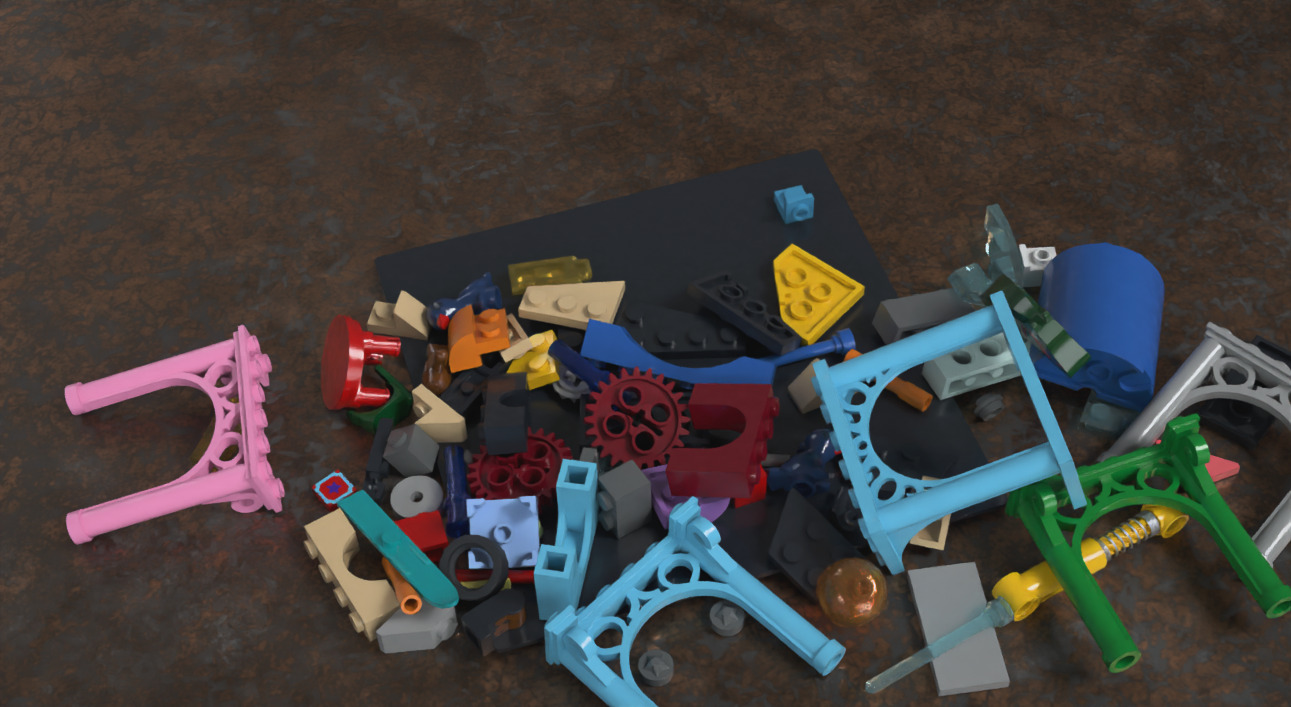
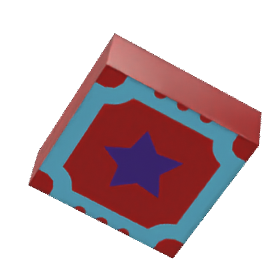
(333, 489)

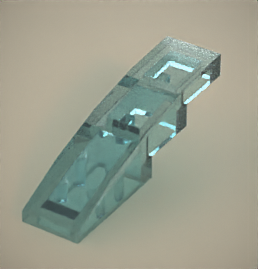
(1001, 247)

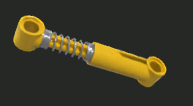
(1039, 583)

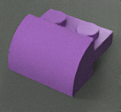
(664, 503)

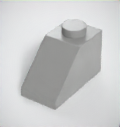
(418, 630)

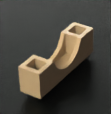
(335, 545)

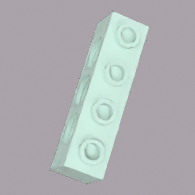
(971, 367)

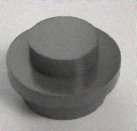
(989, 406)

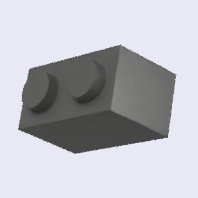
(624, 499)

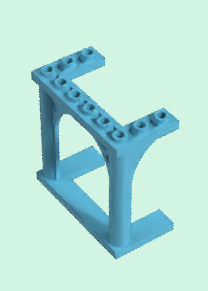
(894, 522)

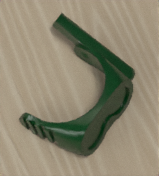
(396, 408)

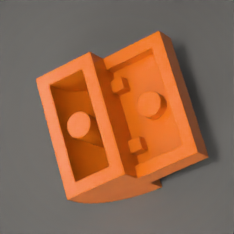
(475, 335)

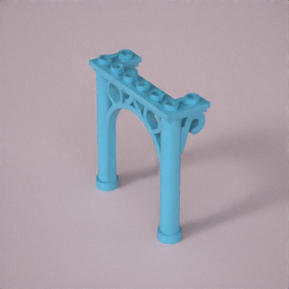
(691, 544)

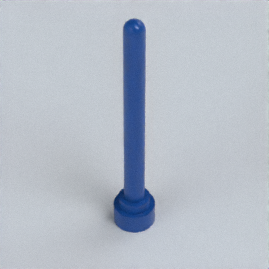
(841, 343)

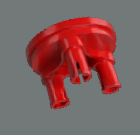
(343, 358)

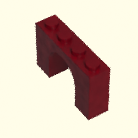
(735, 467)

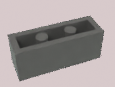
(917, 313)

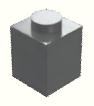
(411, 451)

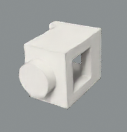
(1033, 263)

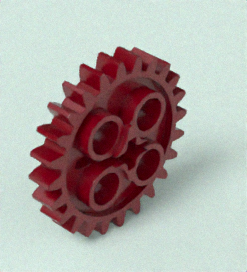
(650, 394)
(520, 473)

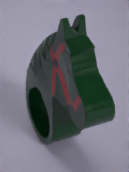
(1039, 327)

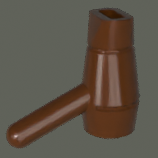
(437, 371)

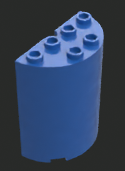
(1114, 311)

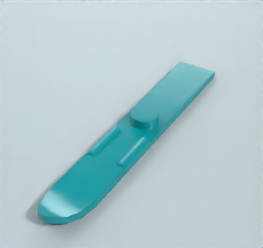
(399, 550)

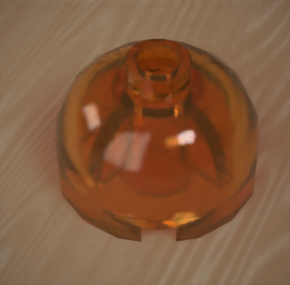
(852, 592)

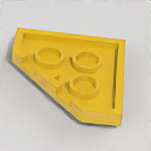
(811, 293)

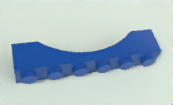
(615, 345)

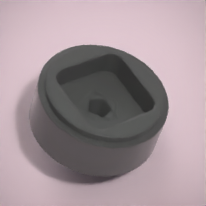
(727, 618)
(656, 668)

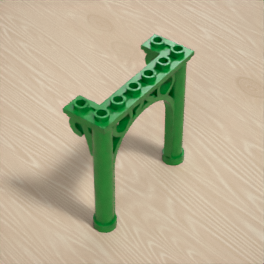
(1182, 463)

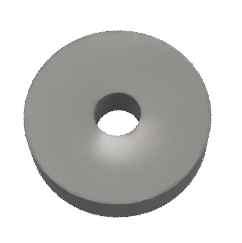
(416, 488)

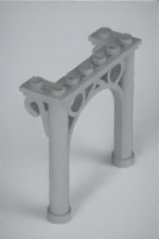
(1187, 386)

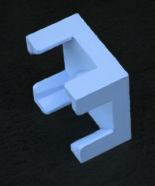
(511, 525)

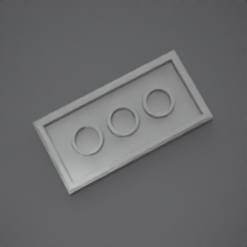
(943, 602)

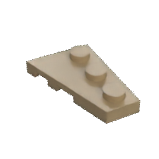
(572, 303)

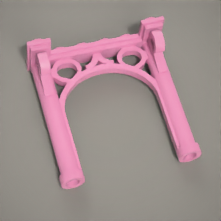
(243, 480)

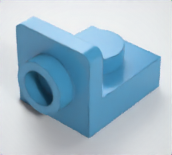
(794, 204)

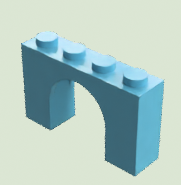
(563, 567)

